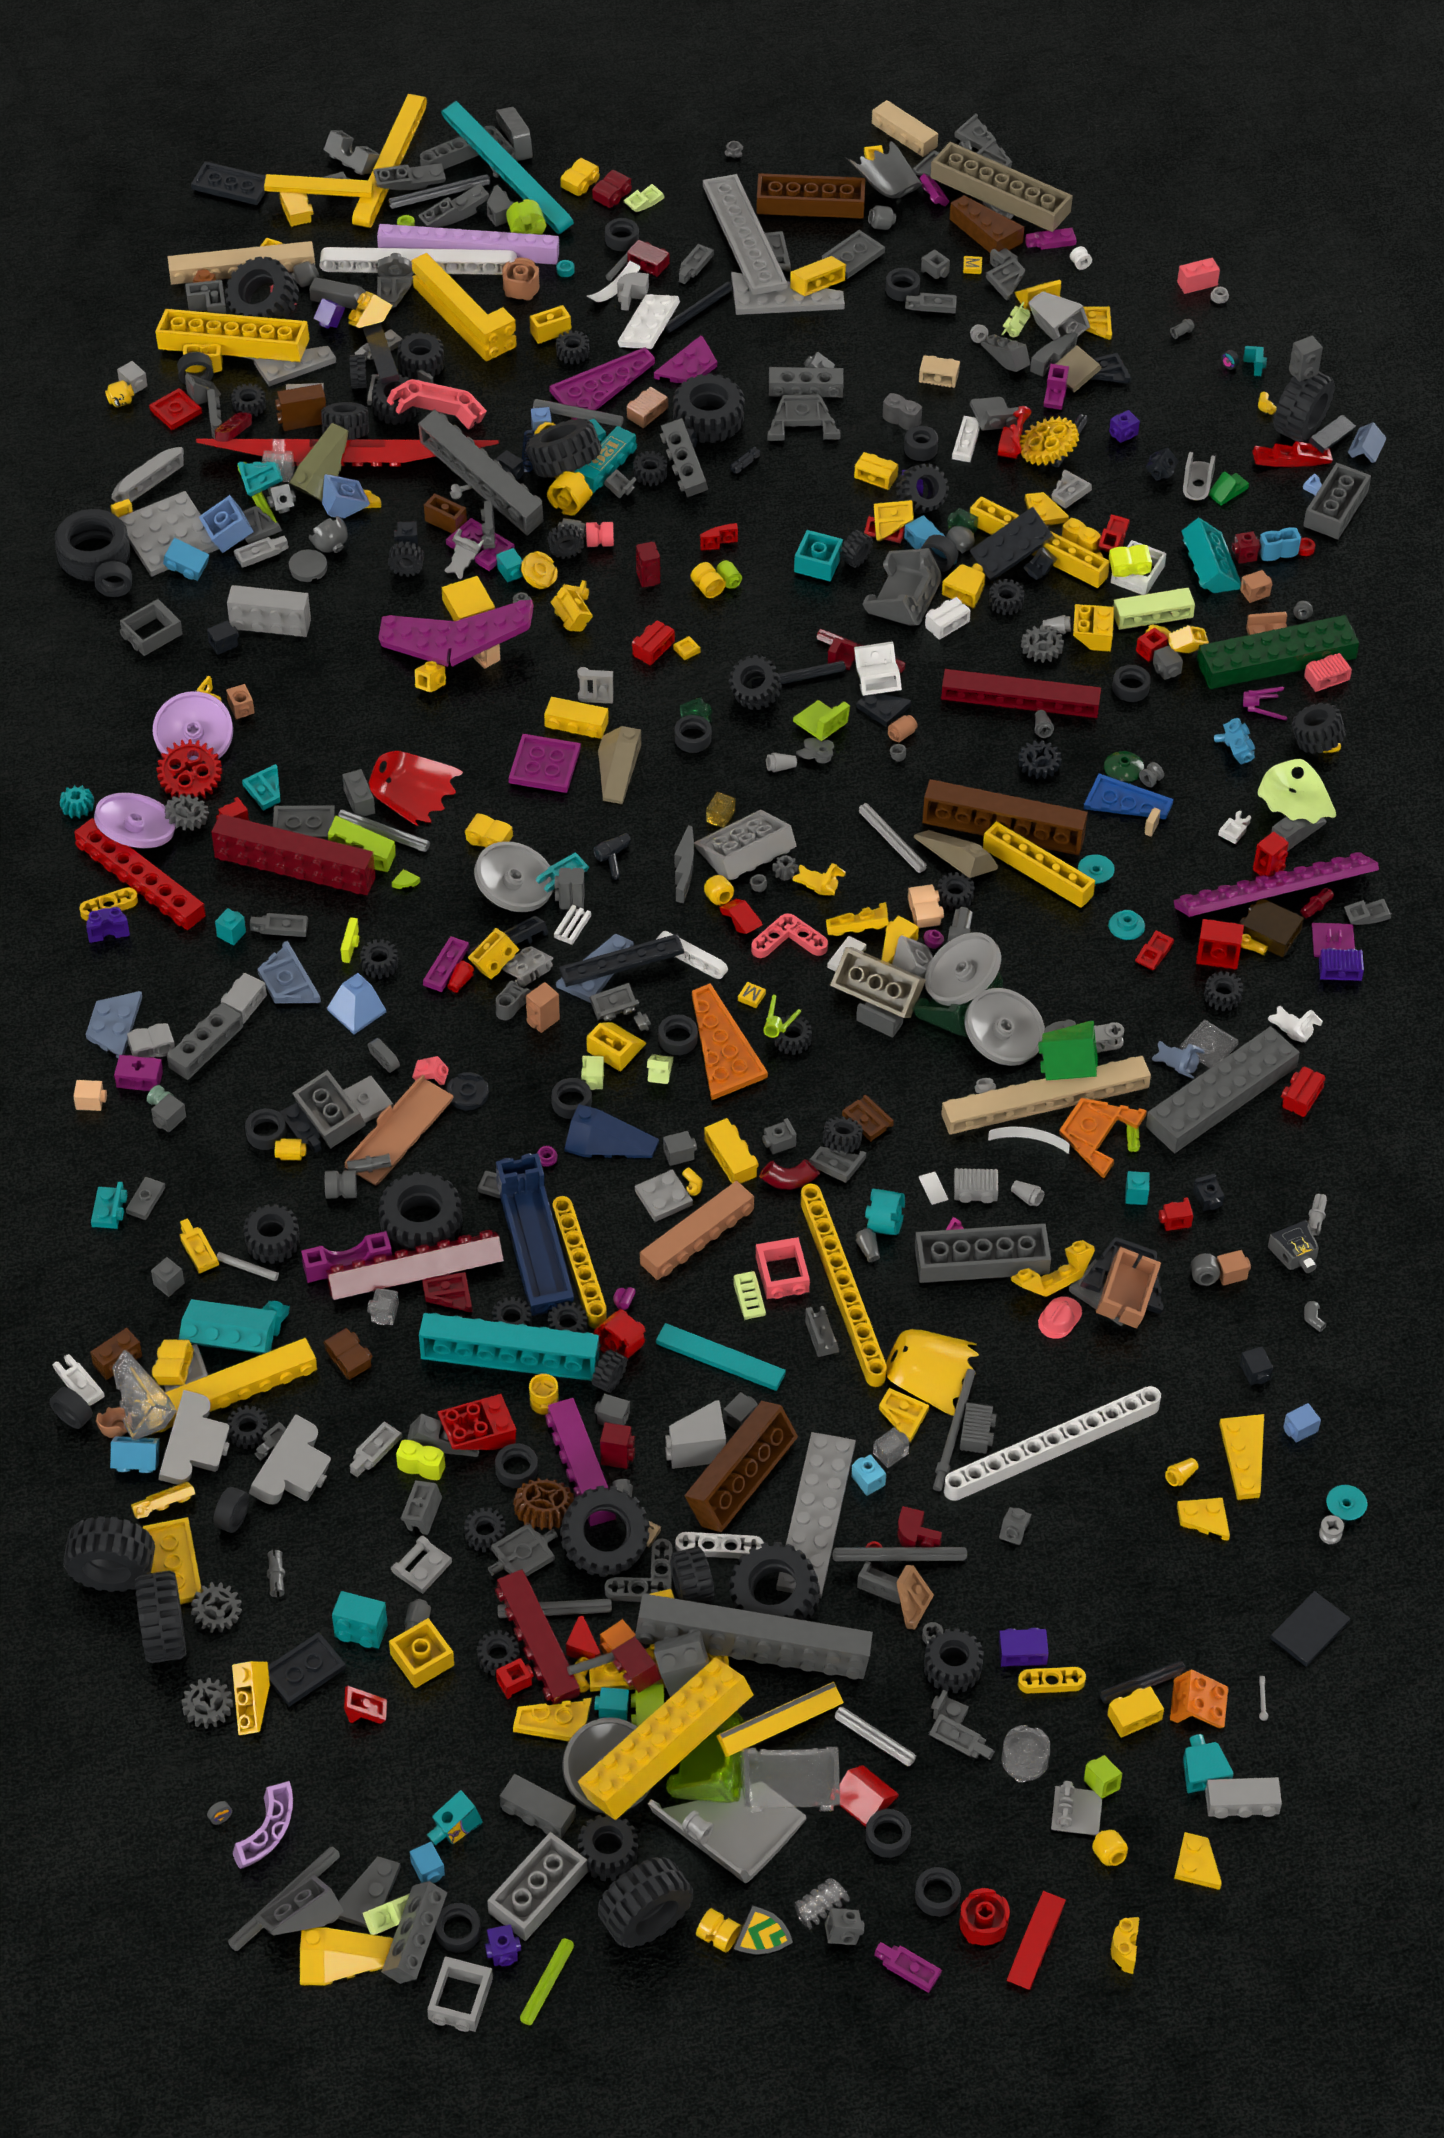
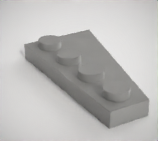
(280, 370)

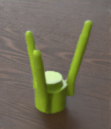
(774, 1023)

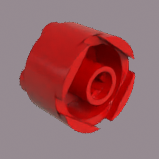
(620, 1334)
(984, 1917)

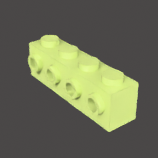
(1152, 607)

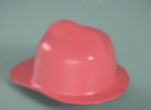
(1059, 1317)

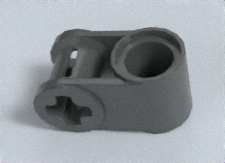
(510, 1001)

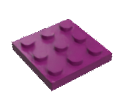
(544, 763)

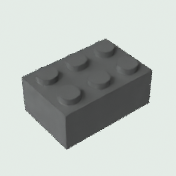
(329, 1109)

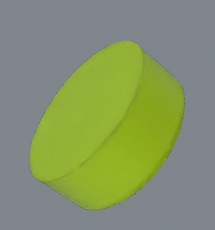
(406, 220)

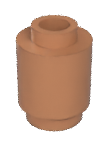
(902, 728)

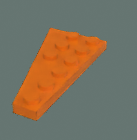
(725, 1050)

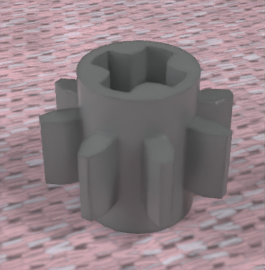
(785, 867)

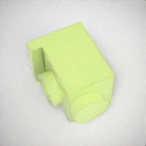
(593, 1071)

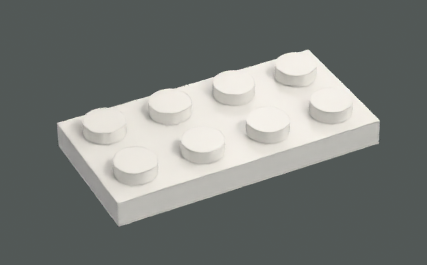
(648, 321)

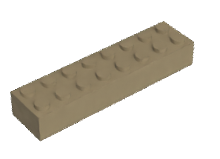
(1001, 186)

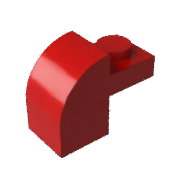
(1114, 534)

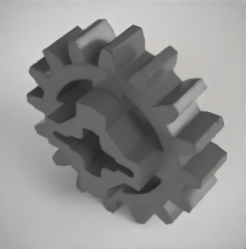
(1042, 643)
(186, 812)
(221, 1599)
(197, 1709)

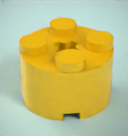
(569, 492)

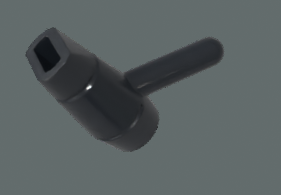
(608, 849)

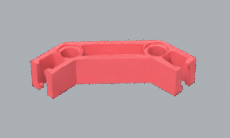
(440, 398)

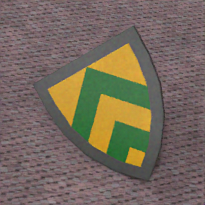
(762, 1933)

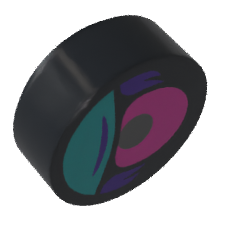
(1230, 359)

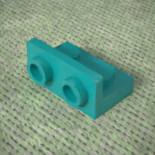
(108, 1206)

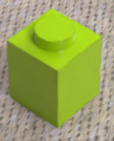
(1102, 1776)

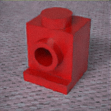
(1151, 642)
(235, 810)
(1176, 1215)
(514, 1670)

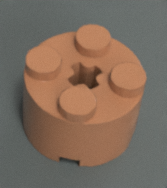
(521, 279)

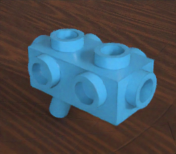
(1237, 738)

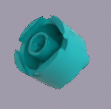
(885, 1211)

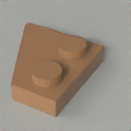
(913, 1595)

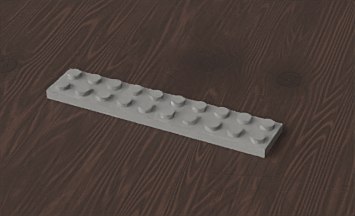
(744, 234)

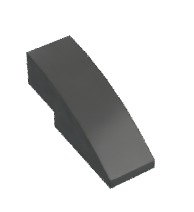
(1052, 353)

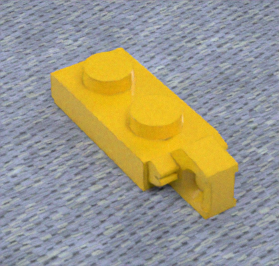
(197, 1247)
(162, 1499)

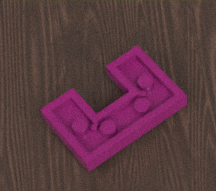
(487, 557)

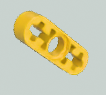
(121, 894)
(1069, 1684)

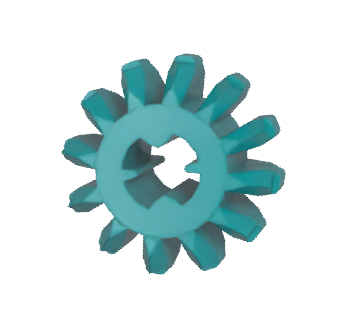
(76, 801)

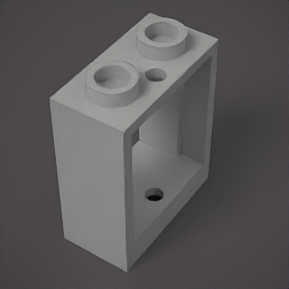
(466, 1972)

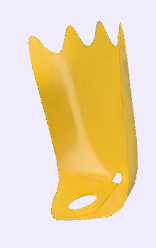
(930, 1366)

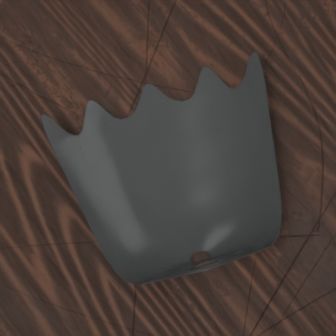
(889, 173)

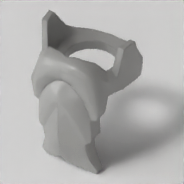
(464, 552)

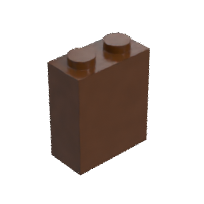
(300, 407)

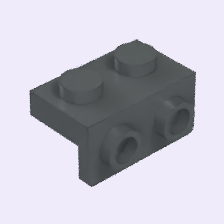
(613, 1002)

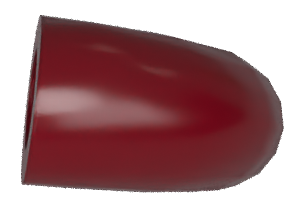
(789, 1177)

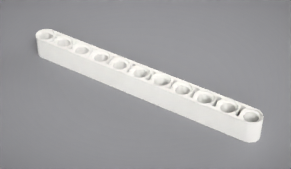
(450, 260)
(1045, 1450)

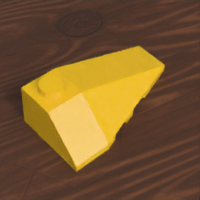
(338, 1954)

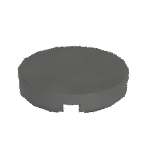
(308, 565)

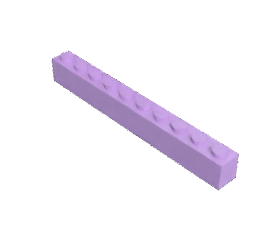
(538, 248)

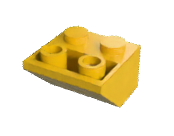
(369, 310)
(1094, 626)
(614, 1044)

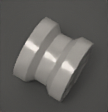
(1332, 1535)

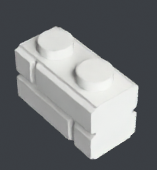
(947, 618)

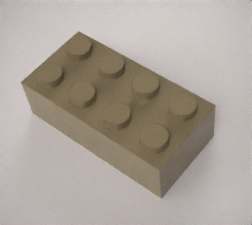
(878, 982)

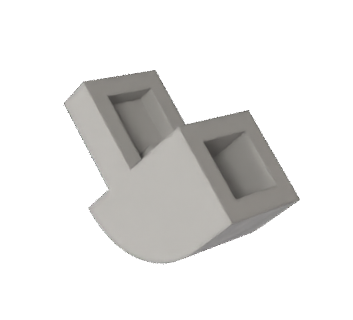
(632, 286)

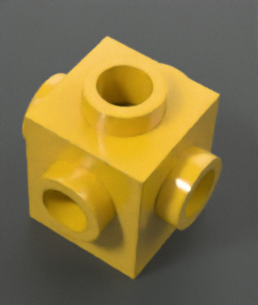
(430, 676)

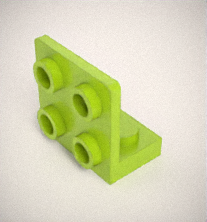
(822, 720)

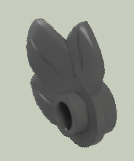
(816, 749)

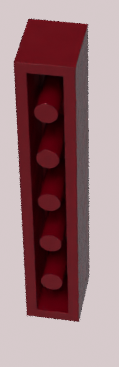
(537, 1637)

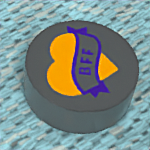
(219, 1812)

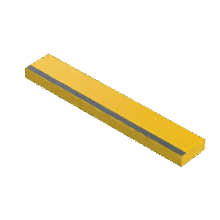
(779, 1719)

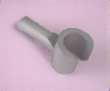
(457, 491)

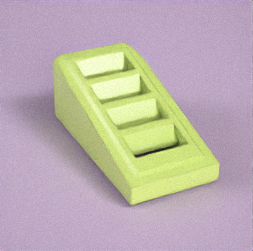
(746, 1282)

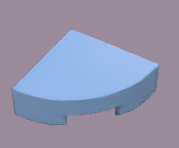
(1312, 484)

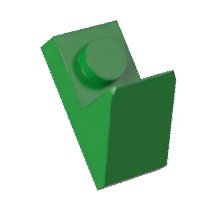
(1227, 487)

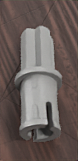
(1317, 1213)

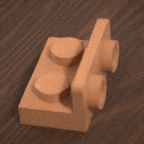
(1265, 622)

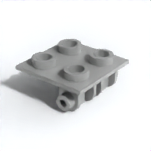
(528, 965)
(1076, 1810)

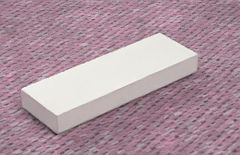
(966, 439)

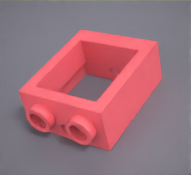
(777, 1251)

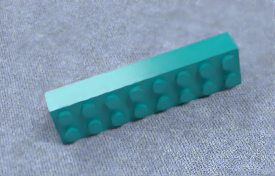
(508, 1346)

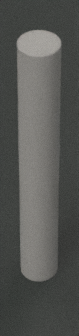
(247, 1266)

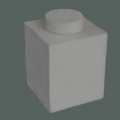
(133, 375)

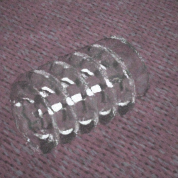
(819, 1901)

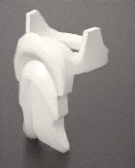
(1296, 1028)

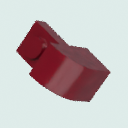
(912, 1533)

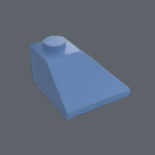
(343, 496)
(356, 1004)

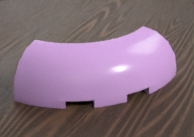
(278, 1813)

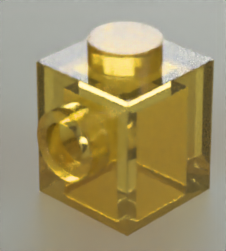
(720, 809)

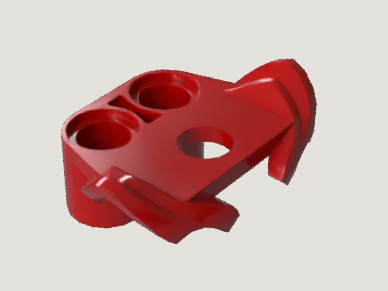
(1011, 436)

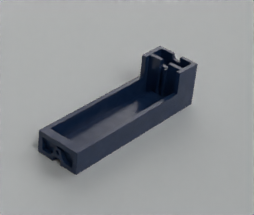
(533, 1233)

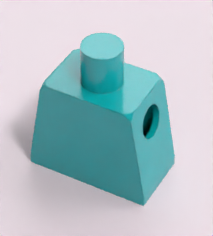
(1204, 1763)

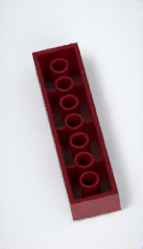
(293, 854)

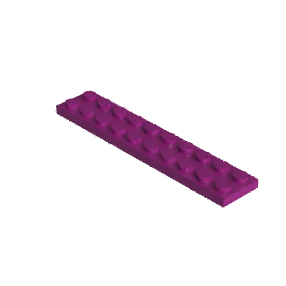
(1280, 883)

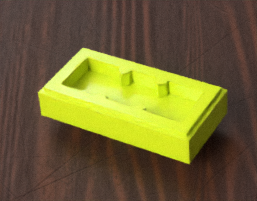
(350, 940)

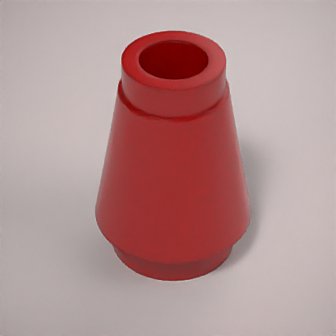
(460, 976)

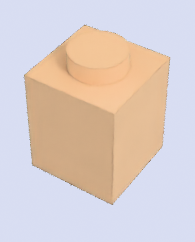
(89, 1095)

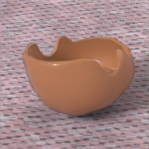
(112, 1422)

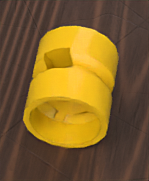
(708, 580)
(543, 1392)
(718, 1930)

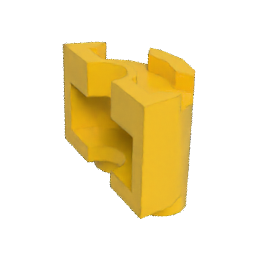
(1123, 1944)

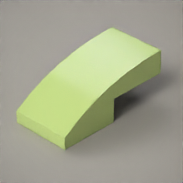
(645, 199)
(385, 1915)

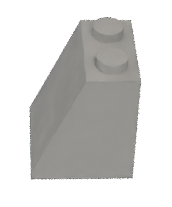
(1058, 315)
(696, 1437)

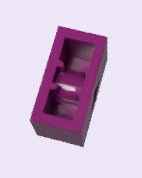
(138, 1072)

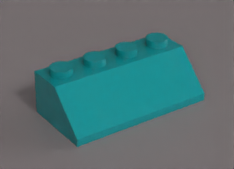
(1210, 557)
(228, 1326)

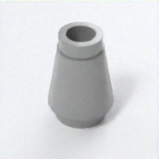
(1059, 623)
(778, 762)
(1027, 1192)

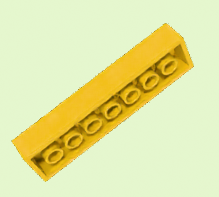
(235, 333)
(665, 1738)

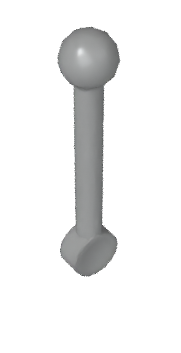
(1263, 1715)

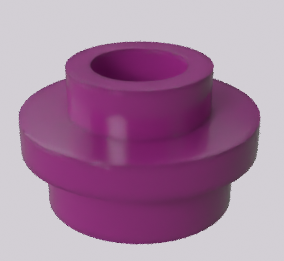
(933, 939)
(547, 1151)

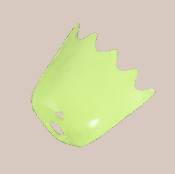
(1308, 802)

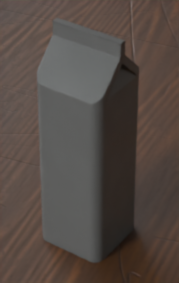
(338, 292)

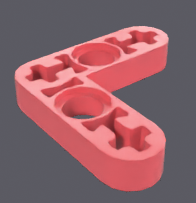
(789, 931)

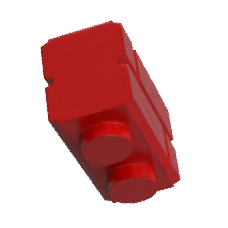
(653, 642)
(1303, 1091)

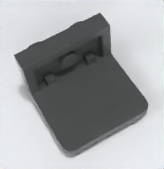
(993, 413)

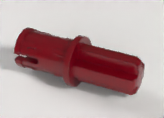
(1317, 903)

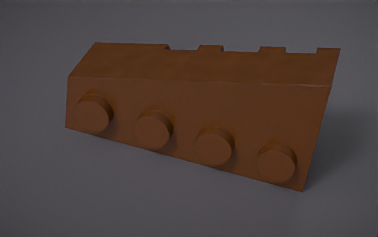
(985, 225)

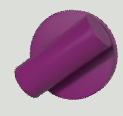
(623, 1297)

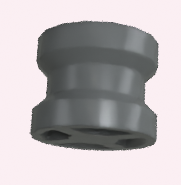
(1151, 774)

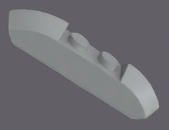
(149, 475)

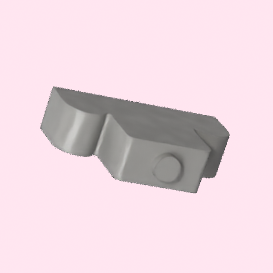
(193, 1440)
(292, 1465)

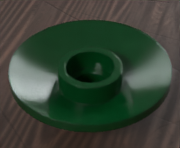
(1123, 766)

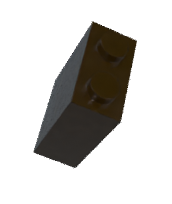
(1272, 926)

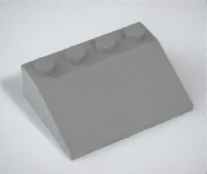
(746, 844)

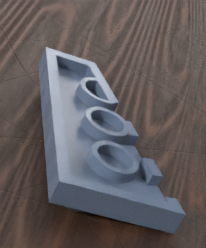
(595, 986)

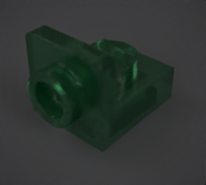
(963, 518)
(696, 707)

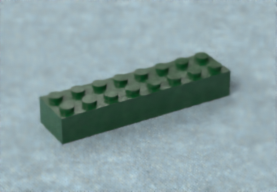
(1275, 651)

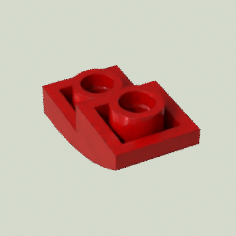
(723, 534)

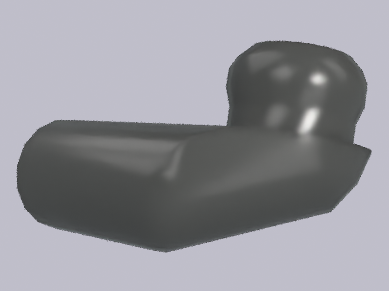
(1311, 1316)

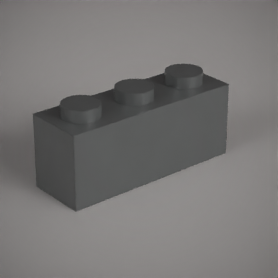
(537, 1806)

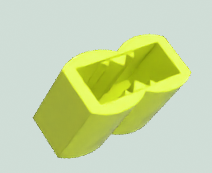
(1130, 560)
(420, 1459)

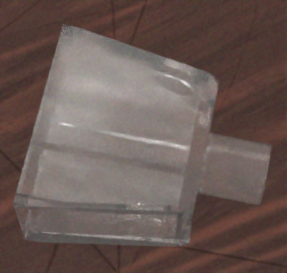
(282, 458)

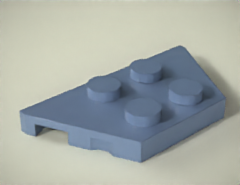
(287, 978)
(112, 1021)

